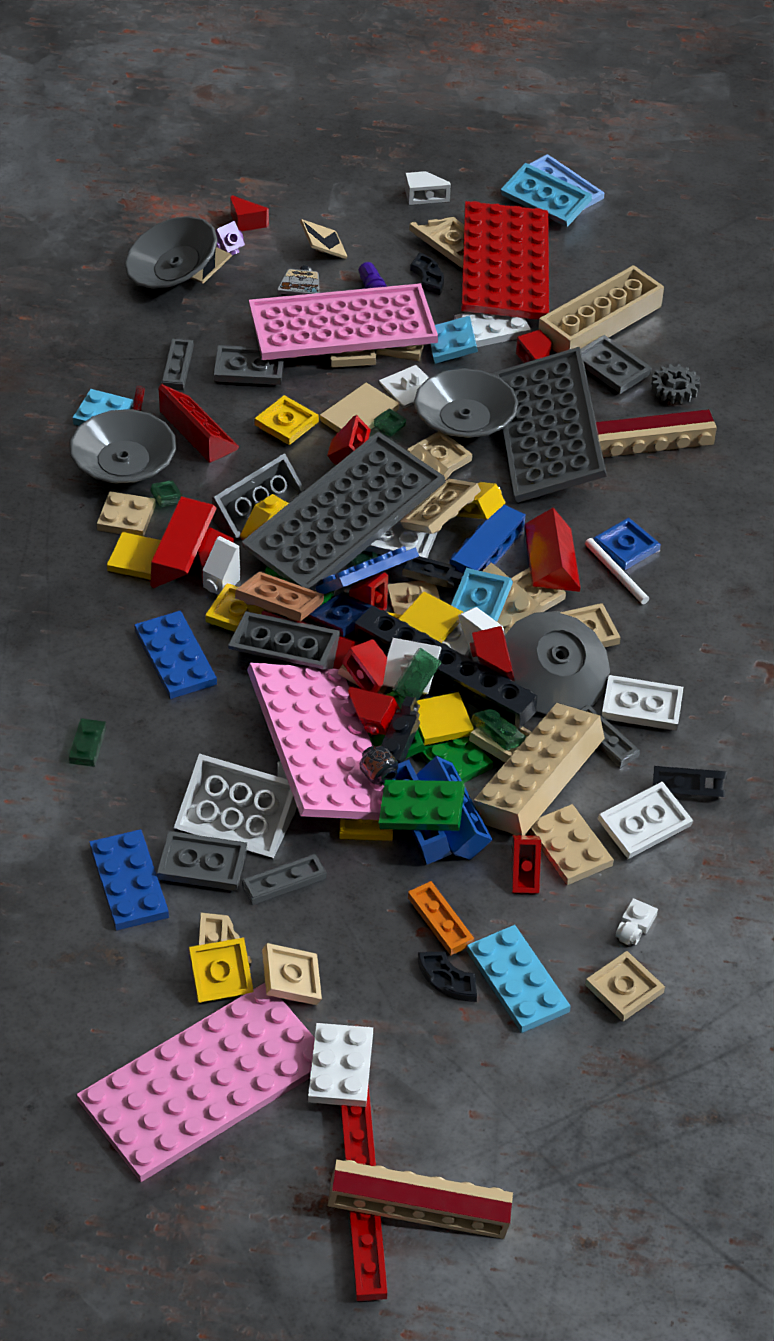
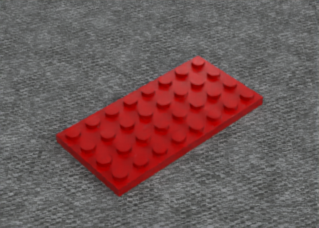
(505, 260)

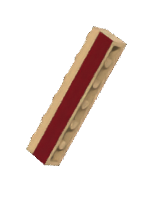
(656, 433)
(420, 1199)

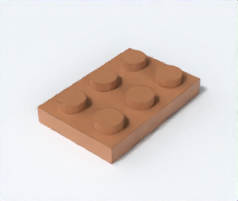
(279, 596)

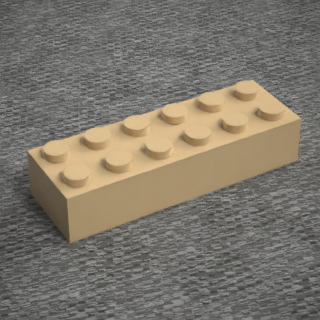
(602, 310)
(539, 769)

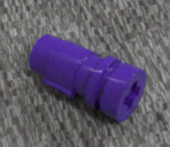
(370, 276)

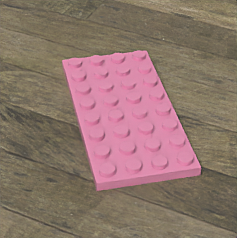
(342, 321)
(317, 740)
(201, 1081)

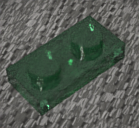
(416, 675)
(498, 729)
(87, 742)

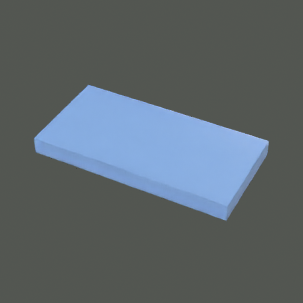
(555, 168)

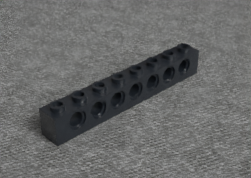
(456, 672)

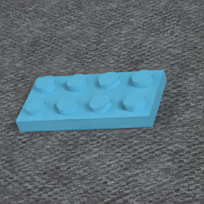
(544, 191)
(518, 978)

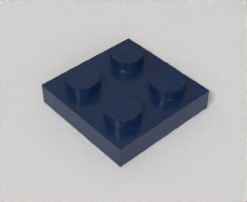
(339, 614)

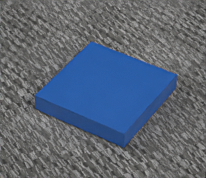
(627, 543)

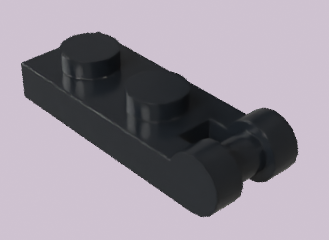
(690, 781)

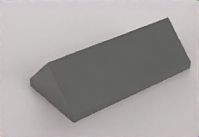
(239, 499)
(286, 640)

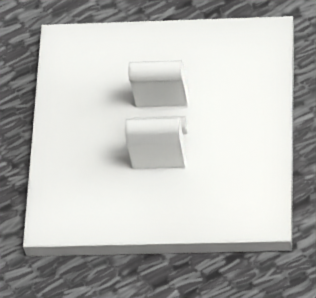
(404, 385)
(399, 657)

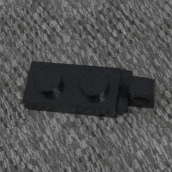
(433, 572)
(402, 729)

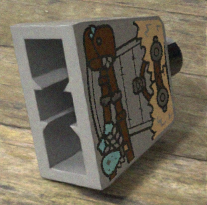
(299, 282)

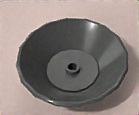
(171, 252)
(466, 403)
(122, 446)
(570, 681)

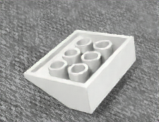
(237, 805)

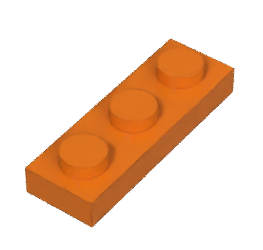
(440, 918)

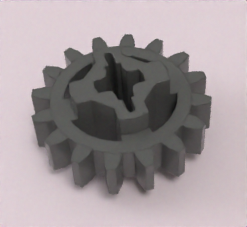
(675, 383)

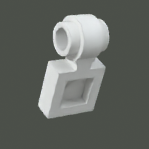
(635, 921)

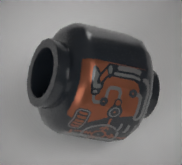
(378, 764)

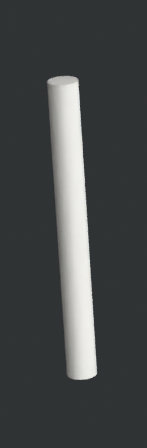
(617, 571)

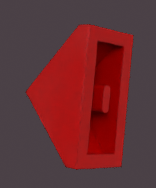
(248, 214)

